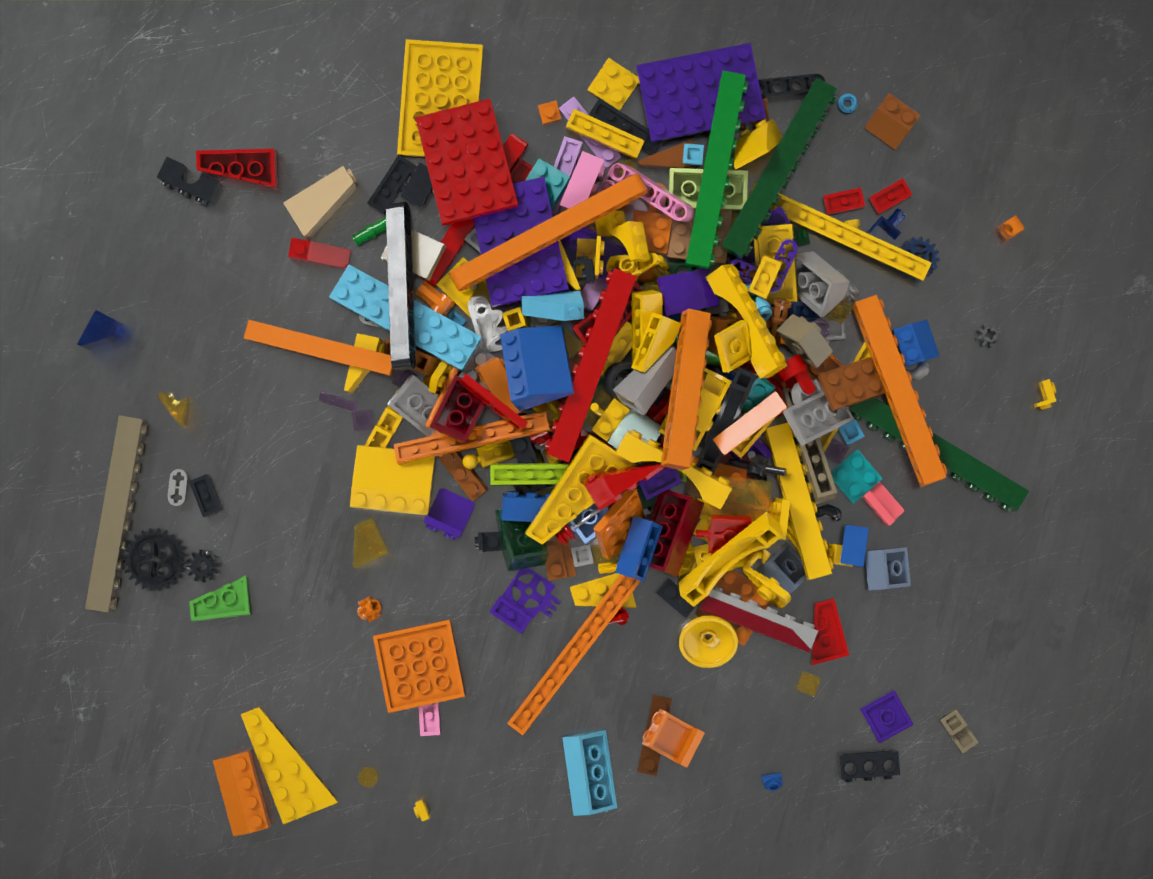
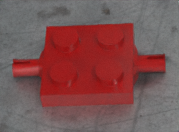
(723, 530)

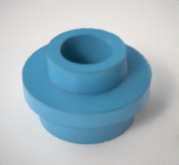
(847, 97)

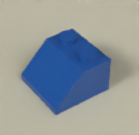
(916, 343)

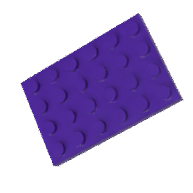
(683, 90)
(539, 272)

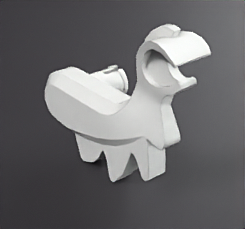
(485, 323)

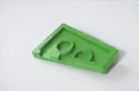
(225, 602)

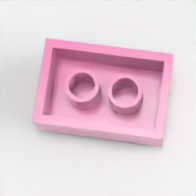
(583, 180)

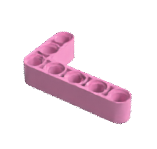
(660, 193)

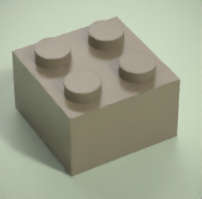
(805, 340)

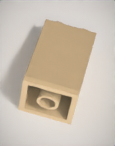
(320, 201)

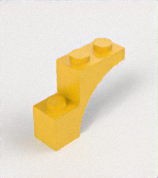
(629, 233)

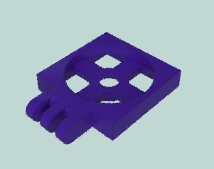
(544, 601)

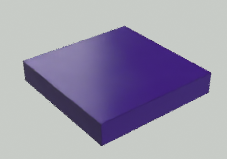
(886, 716)

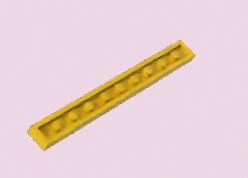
(853, 238)

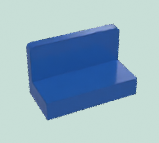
(854, 545)

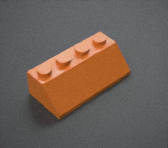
(242, 793)

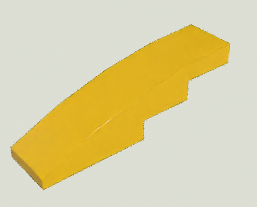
(385, 428)

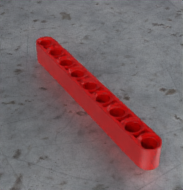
(457, 232)

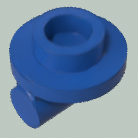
(772, 781)

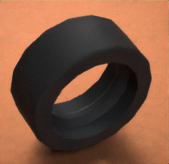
(611, 374)

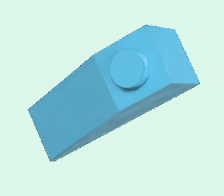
(555, 306)

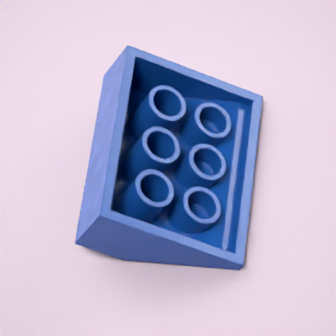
(536, 365)

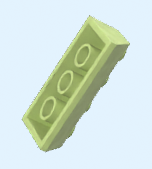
(686, 186)

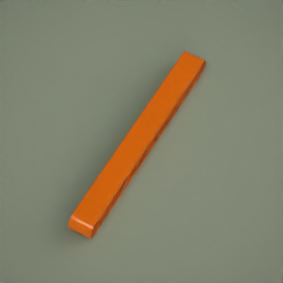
(548, 232)

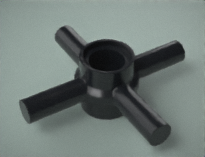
(757, 466)

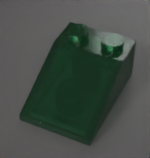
(518, 548)

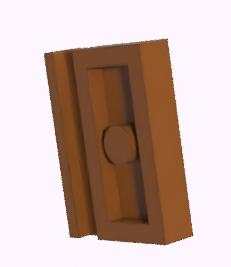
(559, 560)

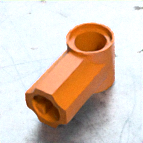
(439, 302)

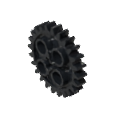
(172, 562)

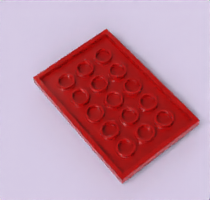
(466, 162)

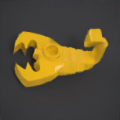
(635, 267)
(768, 588)

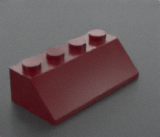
(679, 519)

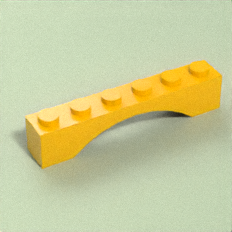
(765, 354)
(637, 449)
(702, 579)

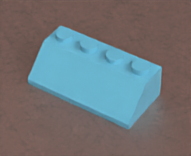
(589, 773)

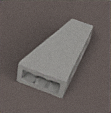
(641, 389)

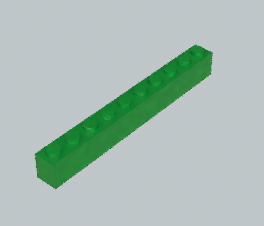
(715, 170)

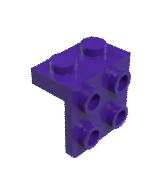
(449, 514)

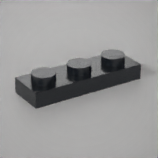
(390, 184)

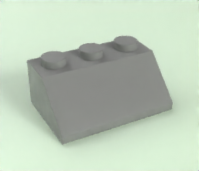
(819, 283)

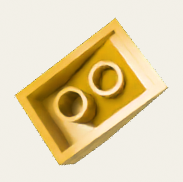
(756, 142)

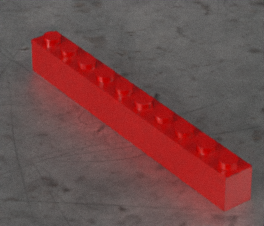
(591, 364)

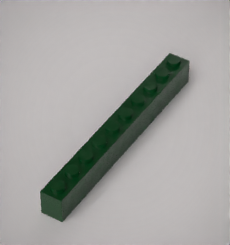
(779, 168)
(957, 462)

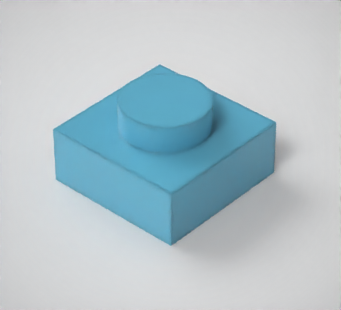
(693, 154)

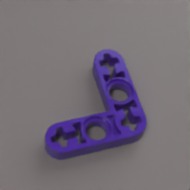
(779, 281)

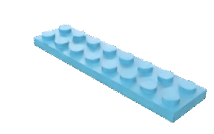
(432, 330)

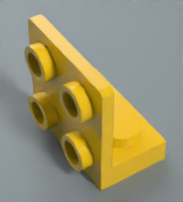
(593, 249)

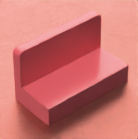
(883, 503)

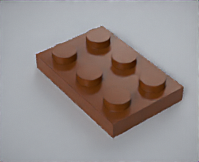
(851, 384)

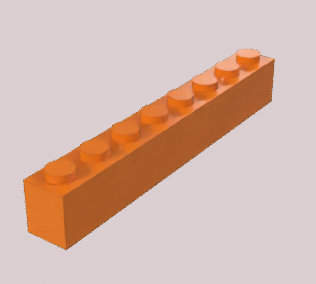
(685, 389)

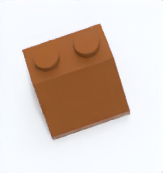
(892, 121)

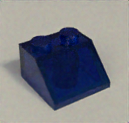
(100, 331)

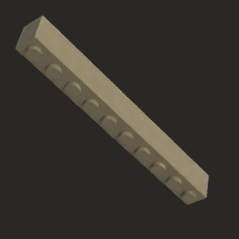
(115, 514)

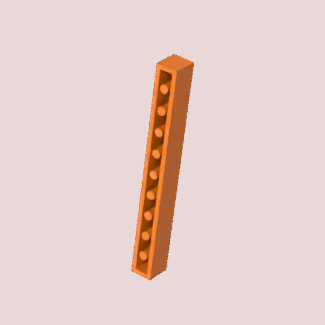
(899, 391)

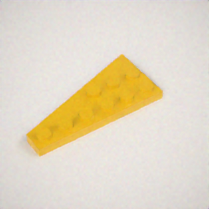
(570, 494)
(288, 776)

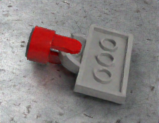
(811, 412)

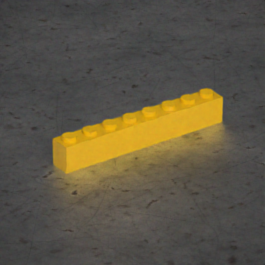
(801, 511)

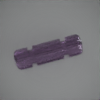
(337, 401)

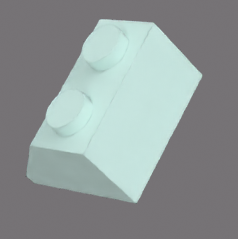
(638, 422)

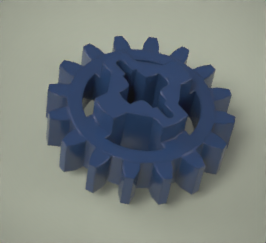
(911, 248)

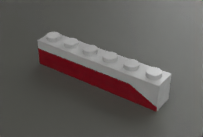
(759, 620)

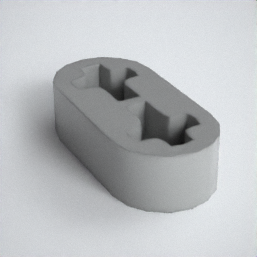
(182, 488)

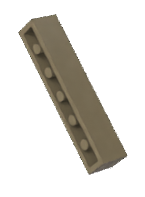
(815, 464)

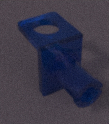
(890, 224)

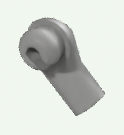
(920, 372)

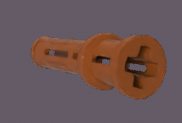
(779, 317)

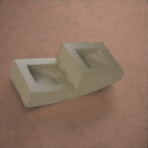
(959, 731)

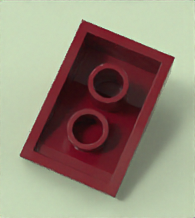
(458, 412)

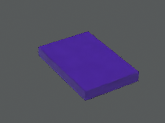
(687, 291)

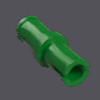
(370, 231)

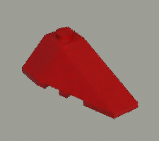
(607, 486)

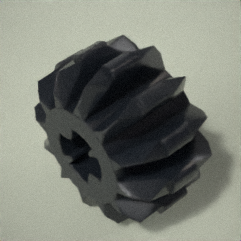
(204, 572)

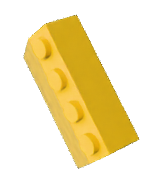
(391, 486)

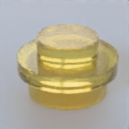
(367, 777)

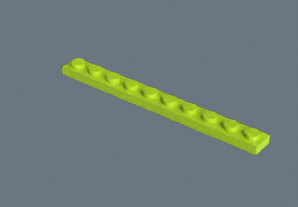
(535, 473)

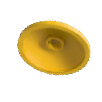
(708, 650)

